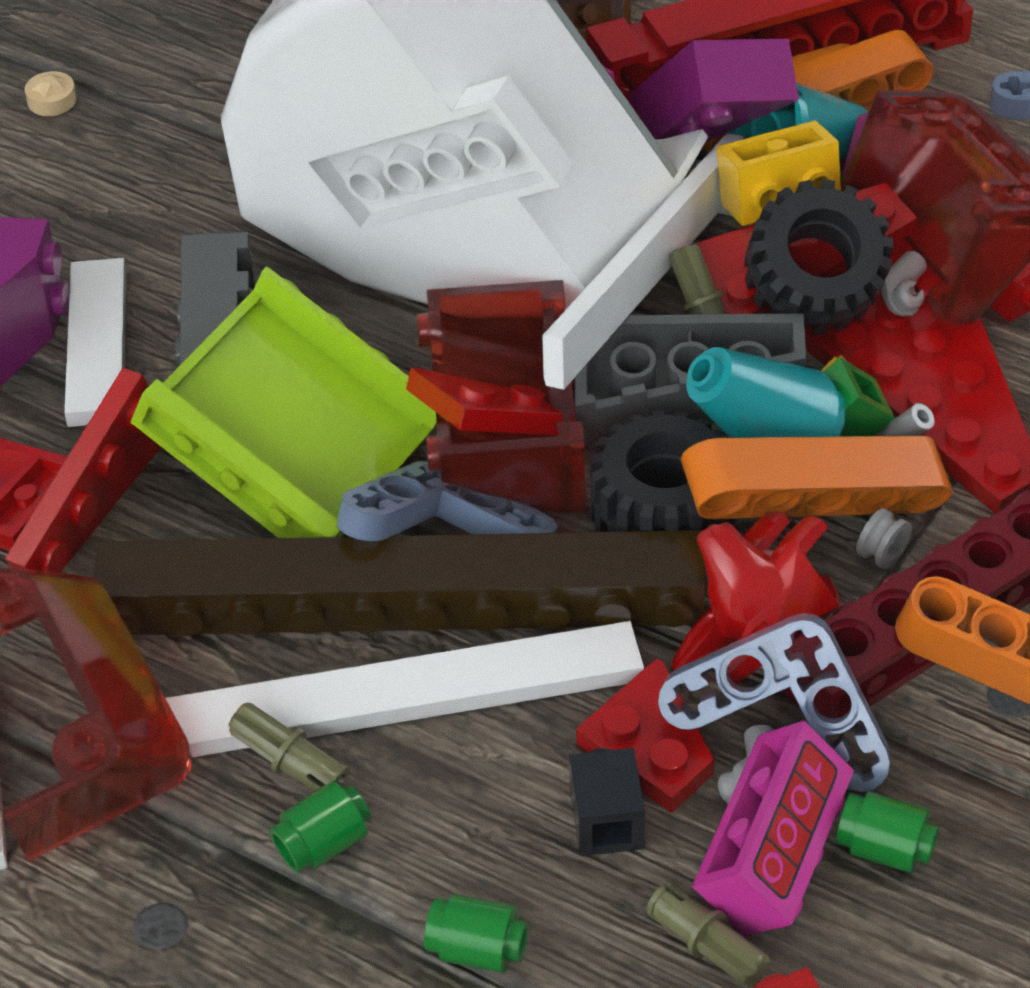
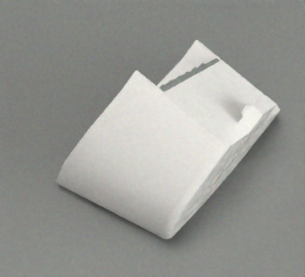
(441, 144)

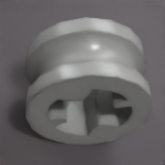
(884, 538)

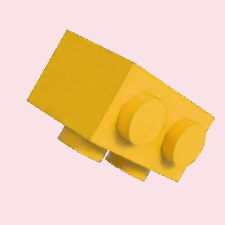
(765, 164)

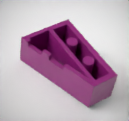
(716, 87)

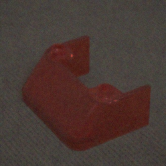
(127, 741)

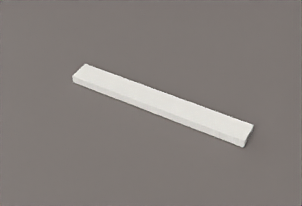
(631, 273)
(418, 686)

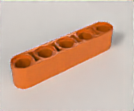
(858, 71)
(815, 476)
(958, 639)

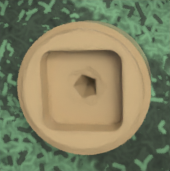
(50, 93)

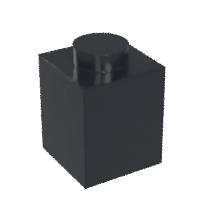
(606, 801)

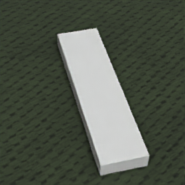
(94, 335)

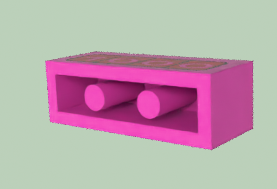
(774, 829)

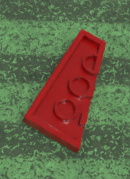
(726, 252)
(89, 482)

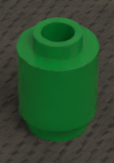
(320, 827)
(887, 831)
(475, 932)

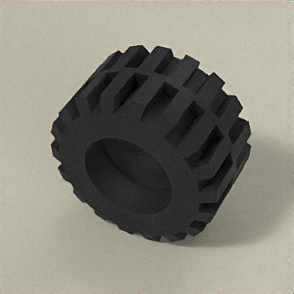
(825, 216)
(640, 475)

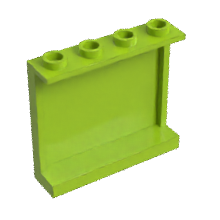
(286, 411)

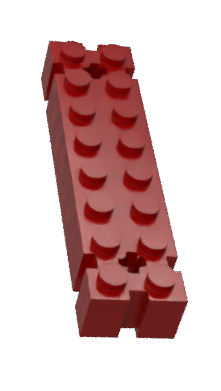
(809, 25)

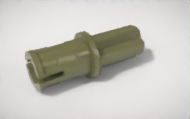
(695, 281)
(285, 748)
(707, 933)

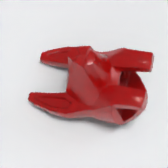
(756, 586)

